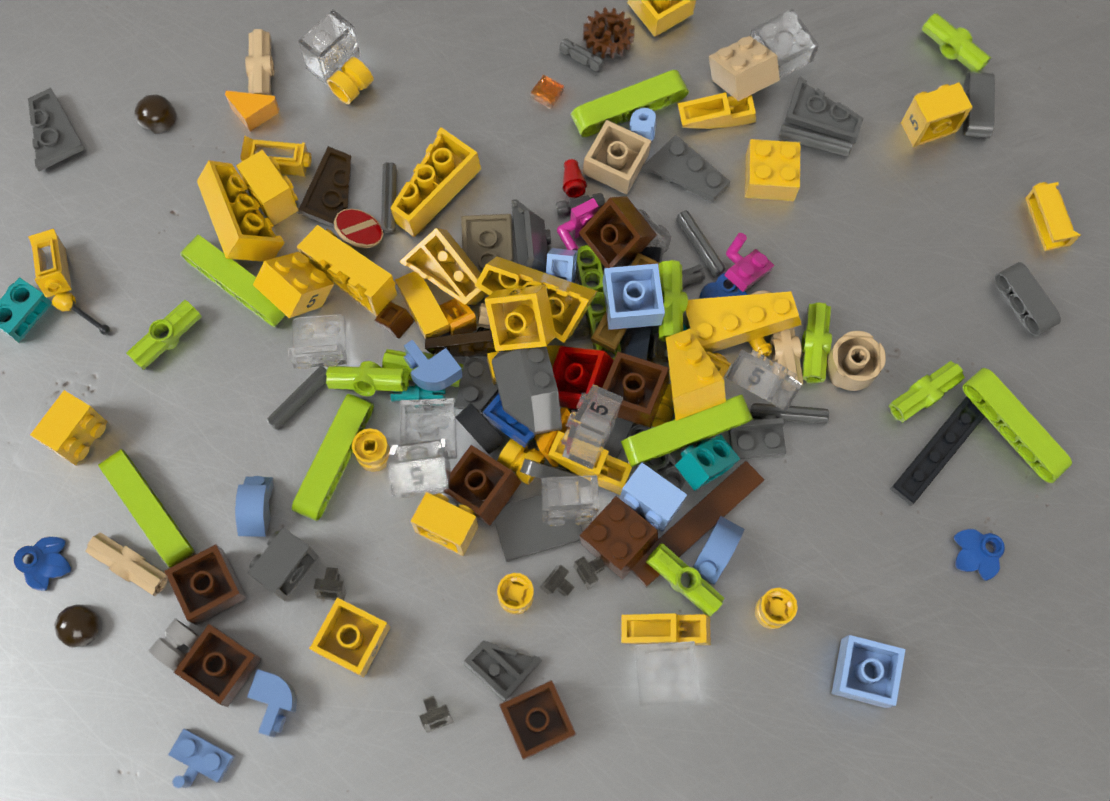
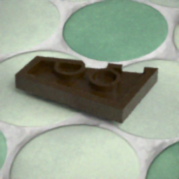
(328, 188)
(463, 345)

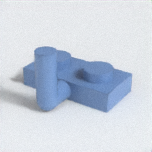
(200, 757)

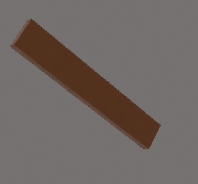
(702, 517)

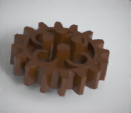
(616, 25)

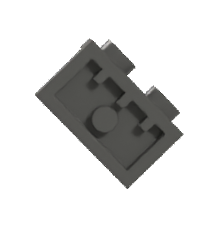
(759, 438)

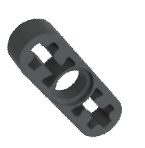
(543, 470)

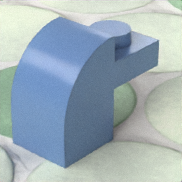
(434, 373)
(252, 506)
(718, 549)
(279, 697)

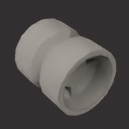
(175, 645)

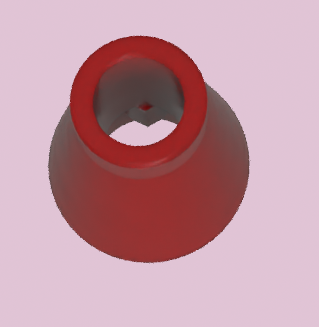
(573, 181)

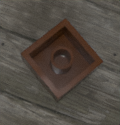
(617, 232)
(640, 384)
(481, 484)
(619, 537)
(205, 584)
(217, 665)
(537, 720)

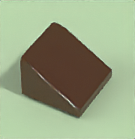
(394, 319)

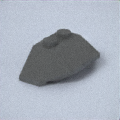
(530, 237)
(528, 388)

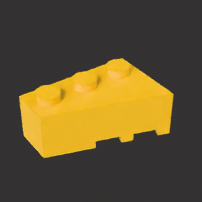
(446, 265)
(693, 376)

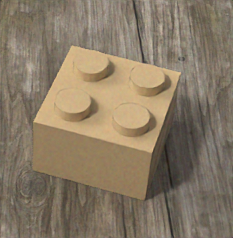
(744, 68)
(616, 157)

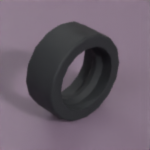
(480, 428)

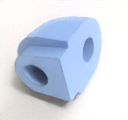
(644, 123)

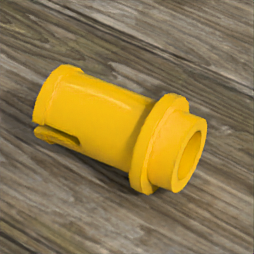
(761, 346)

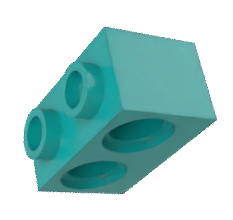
(24, 313)
(706, 461)

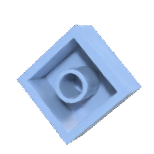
(633, 296)
(652, 497)
(868, 671)

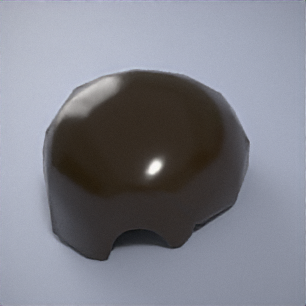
(155, 113)
(77, 625)

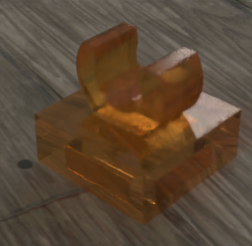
(547, 91)

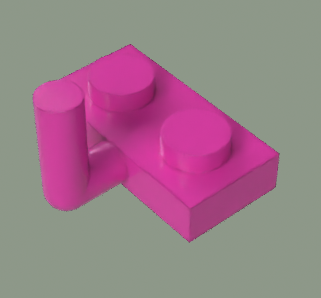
(579, 218)
(748, 269)

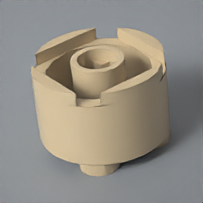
(867, 363)

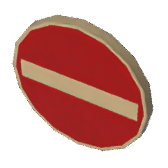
(358, 228)

